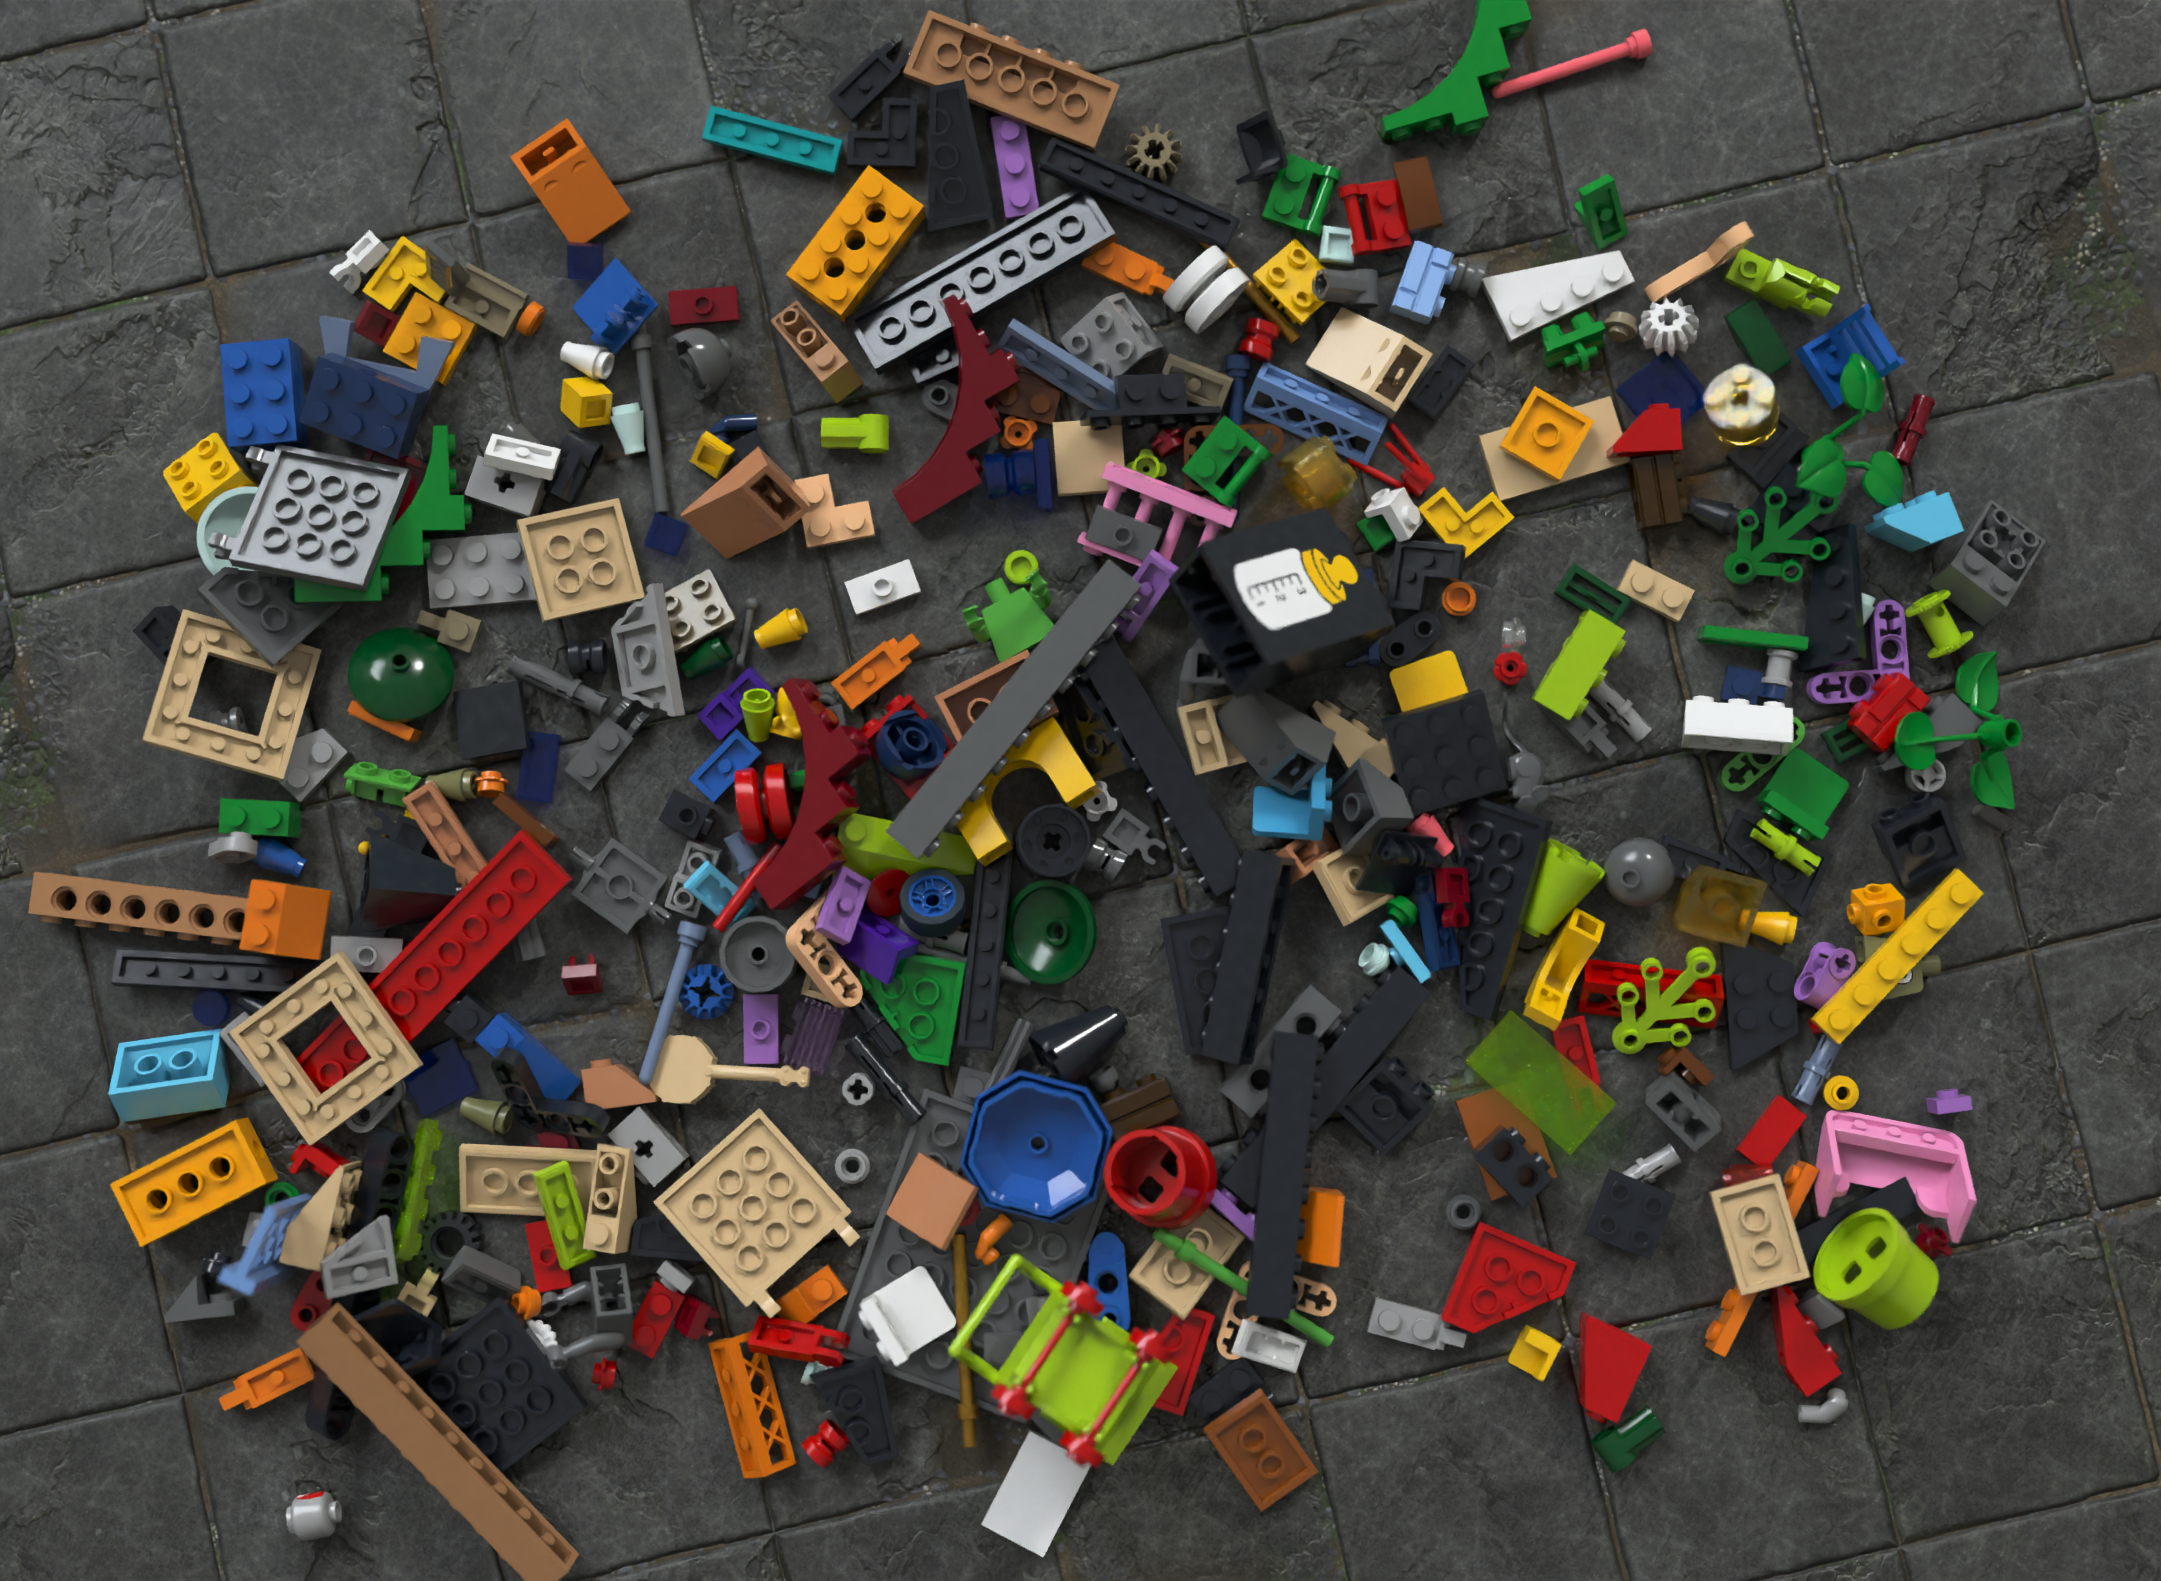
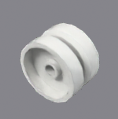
(1206, 289)

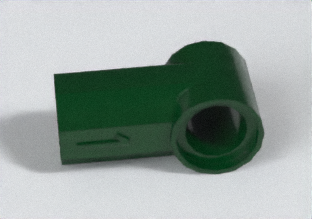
(1620, 1443)

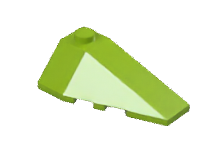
(874, 851)

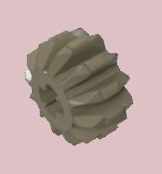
(1161, 143)

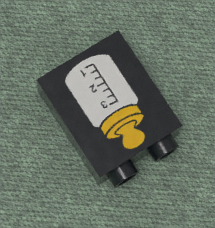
(1281, 601)

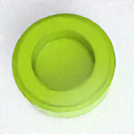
(1019, 565)

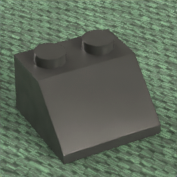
(1365, 806)

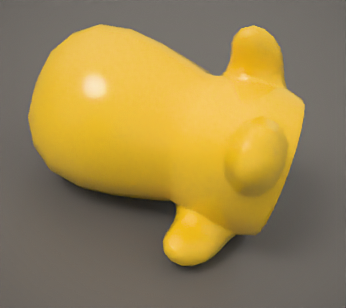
(786, 721)

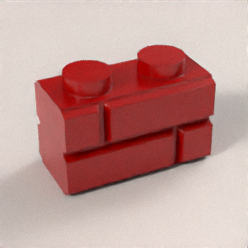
(1879, 716)

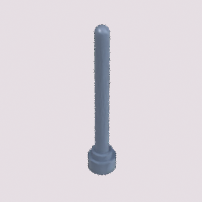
(689, 938)

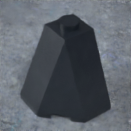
(402, 886)

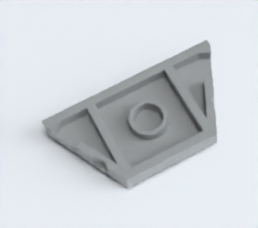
(647, 654)

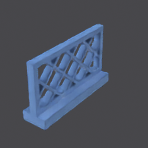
(261, 1263)

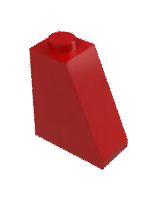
(1607, 1367)

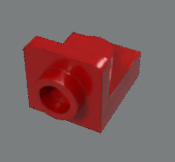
(324, 1159)

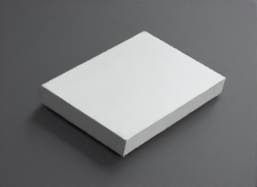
(1035, 1494)

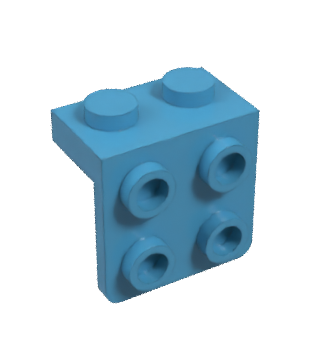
(1293, 816)

